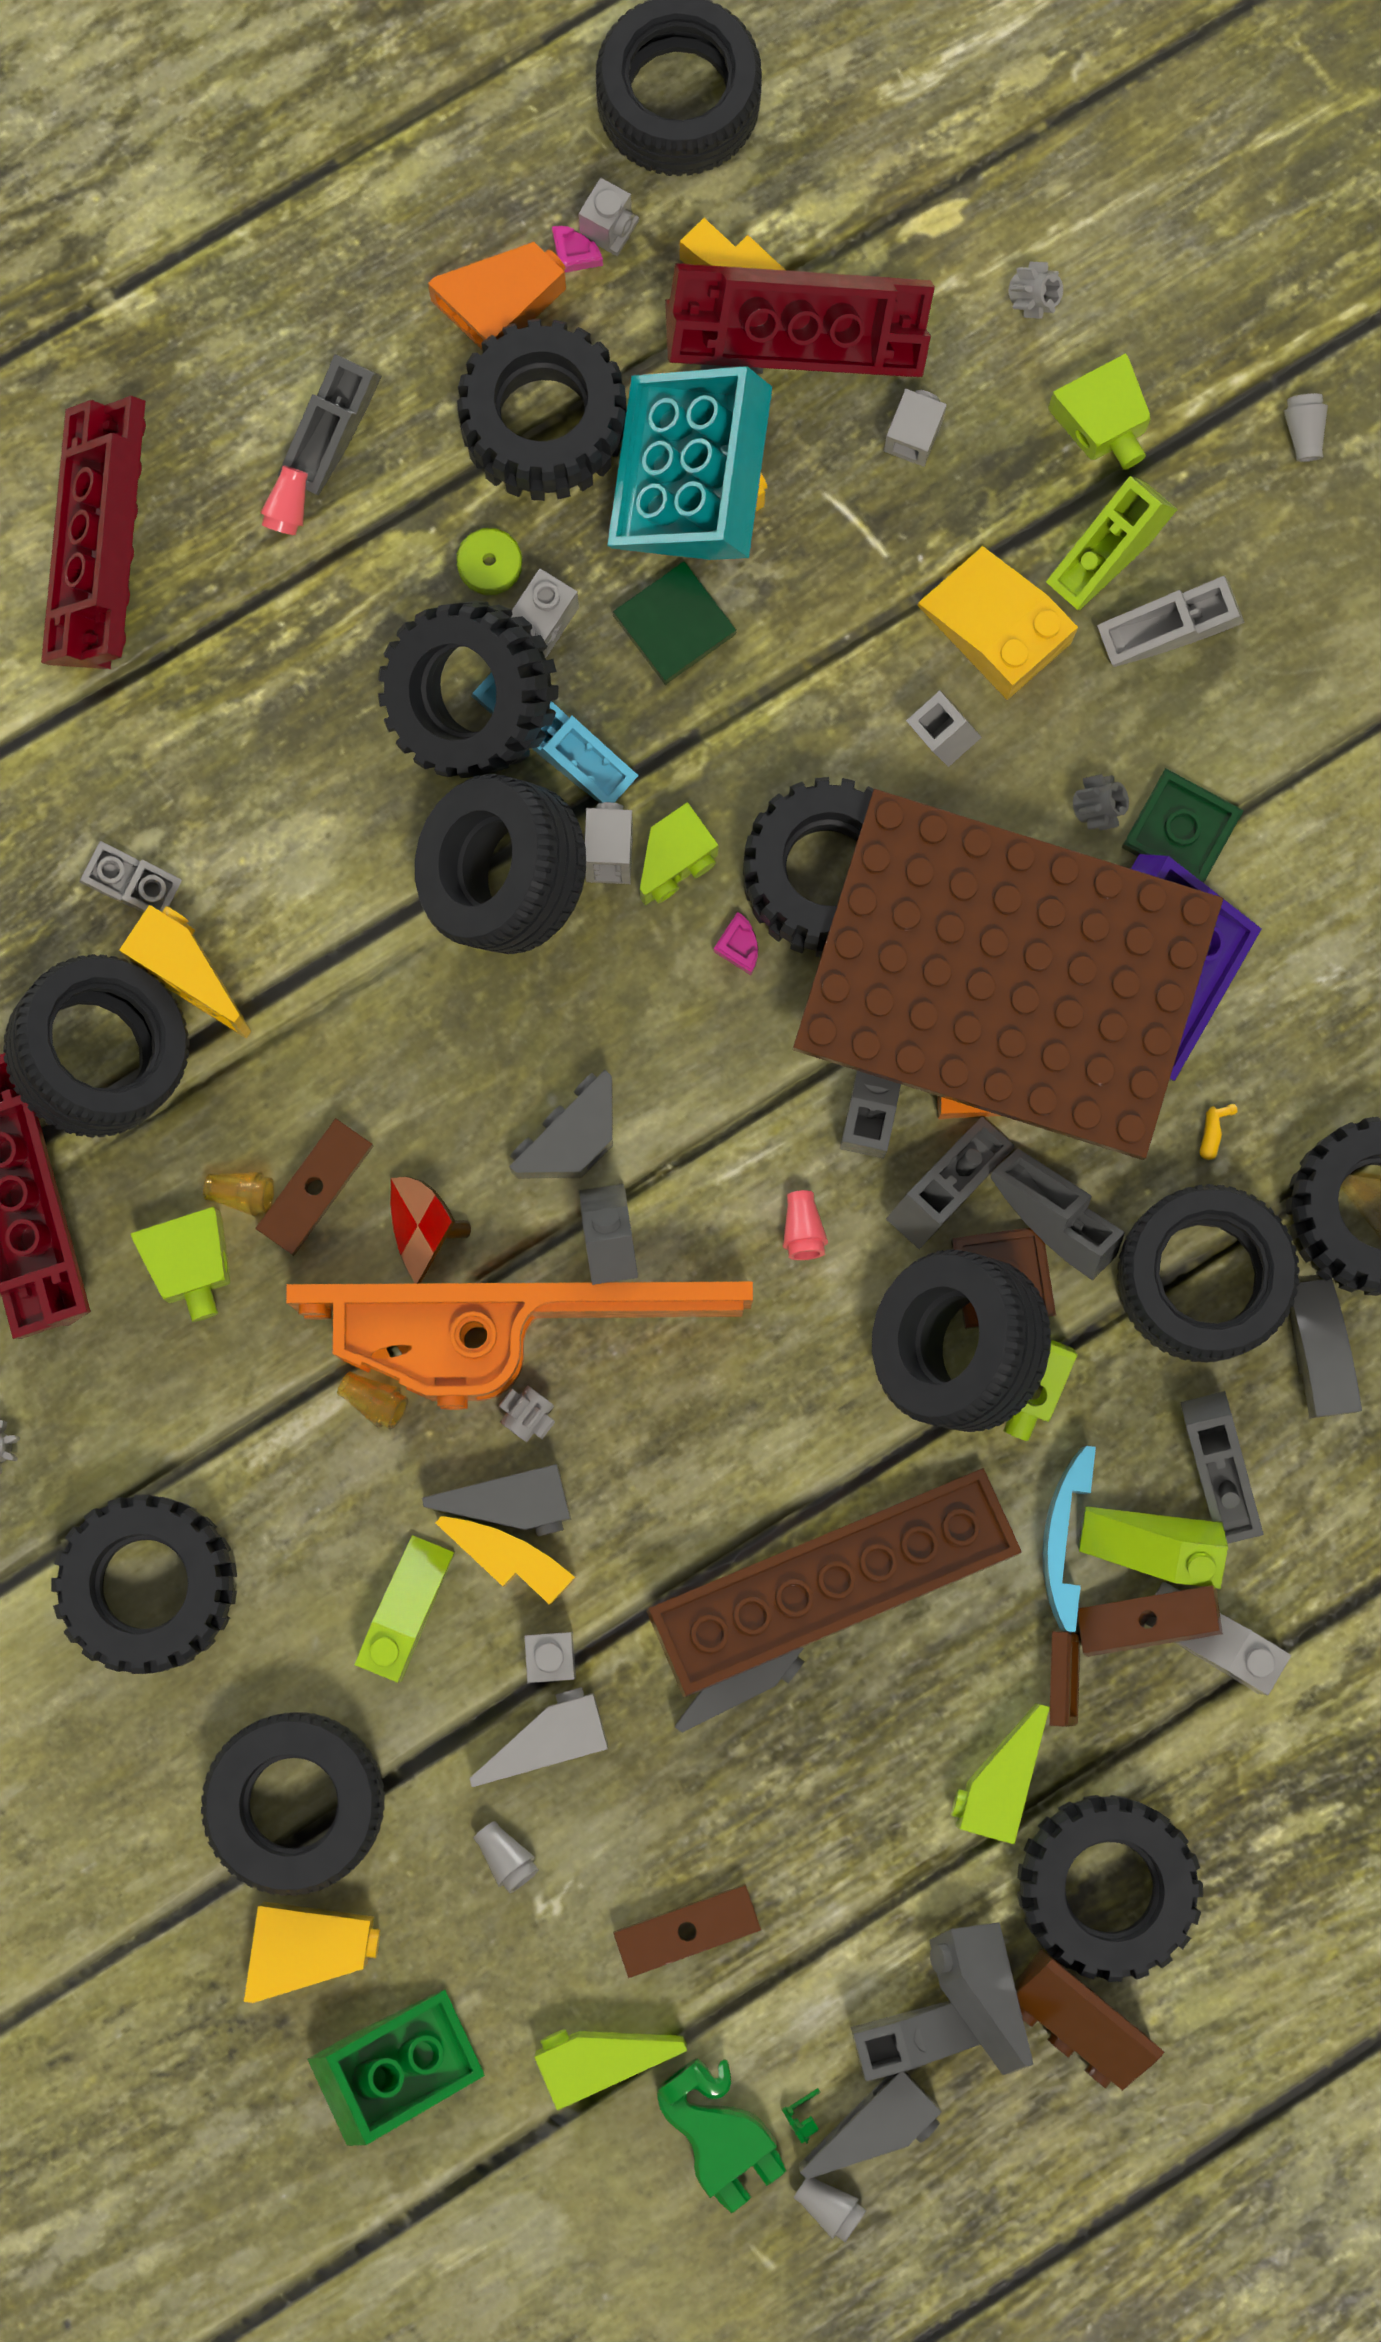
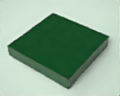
(674, 622)
(1183, 824)

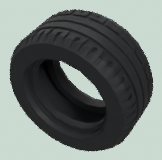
(683, 27)
(119, 989)
(1257, 1231)

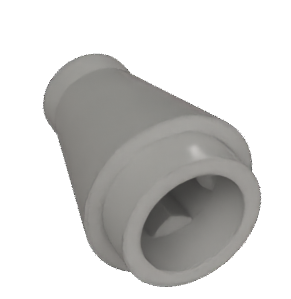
(1306, 424)
(506, 1858)
(831, 2208)

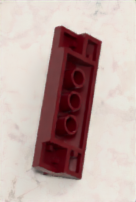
(798, 320)
(94, 533)
(37, 1256)

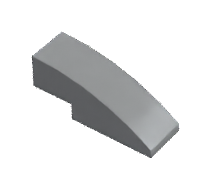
(1171, 622)

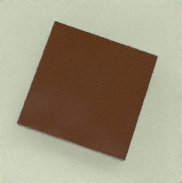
(1018, 1248)

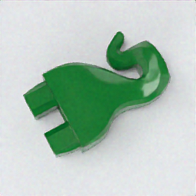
(722, 2137)

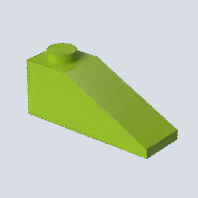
(1111, 541)
(1157, 1545)
(404, 1609)
(1000, 1786)
(592, 2061)

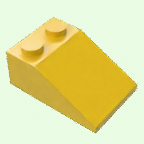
(999, 621)
(169, 951)

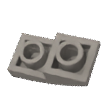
(129, 880)

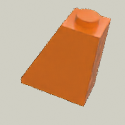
(499, 291)

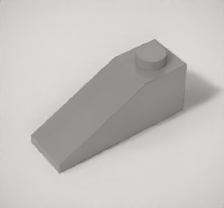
(1236, 1652)
(556, 1735)

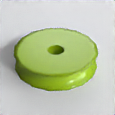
(493, 544)

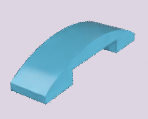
(1062, 1596)

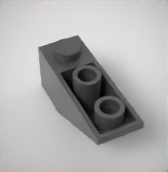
(870, 1115)
(911, 2040)

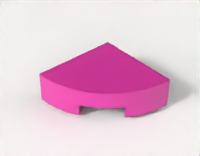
(575, 249)
(739, 944)

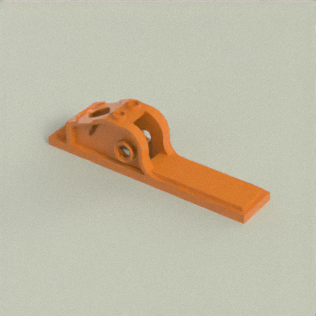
(434, 1319)

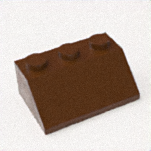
(1083, 2023)

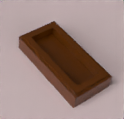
(1064, 1679)

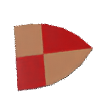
(421, 1224)

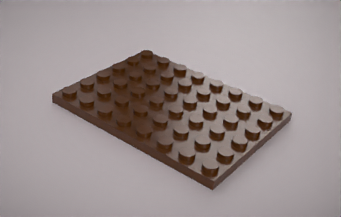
(1008, 974)

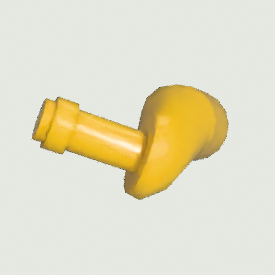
(1212, 1130)

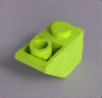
(674, 851)

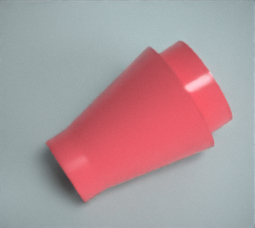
(286, 502)
(803, 1228)

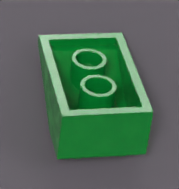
(395, 2069)

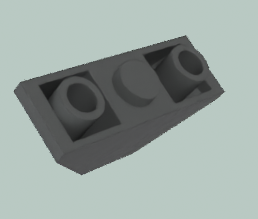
(573, 1136)

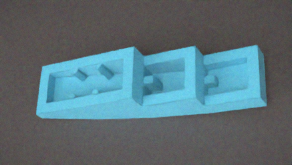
(573, 751)

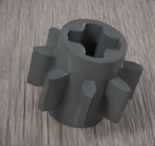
(1100, 802)

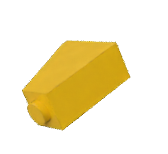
(305, 1947)

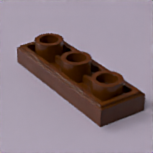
(332, 1163)
(1122, 1623)
(657, 1939)

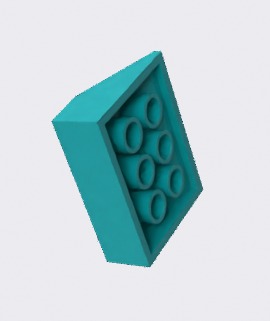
(691, 463)

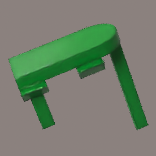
(805, 2128)

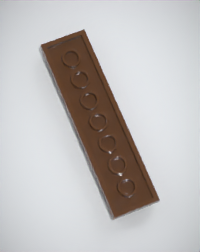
(833, 1582)

